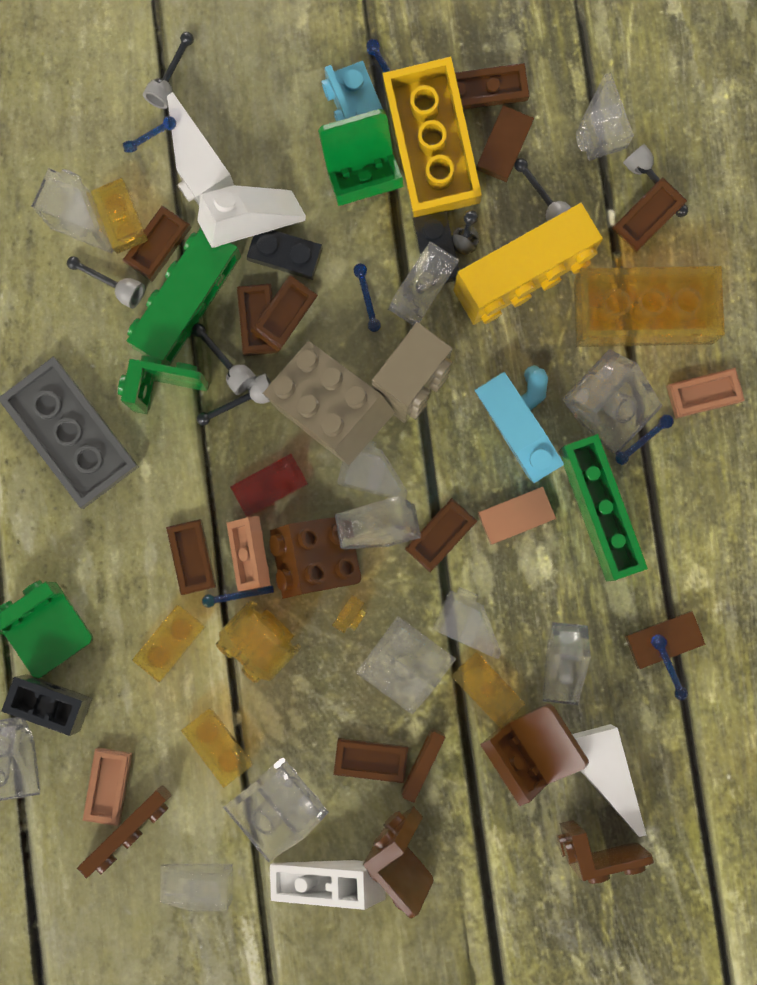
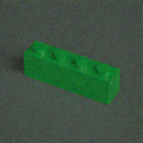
(182, 298)
(602, 508)

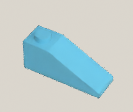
(519, 427)

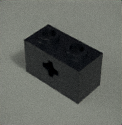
(46, 704)

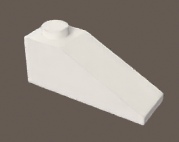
(194, 157)
(245, 212)
(610, 773)
(325, 884)

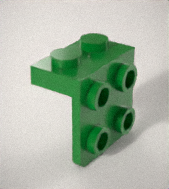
(360, 157)
(141, 374)
(43, 627)

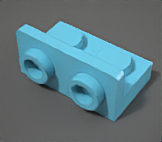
(350, 90)

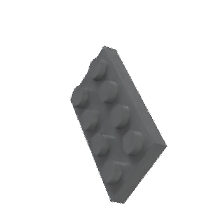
(68, 433)

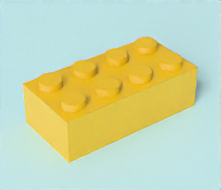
(432, 137)
(527, 264)

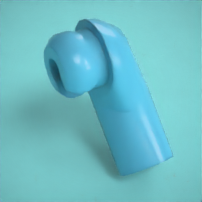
(536, 386)

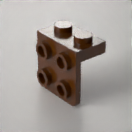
(311, 558)
(534, 752)
(599, 865)
(396, 866)

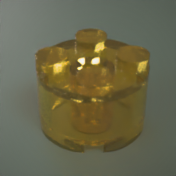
(257, 642)

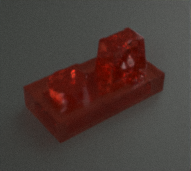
(269, 485)

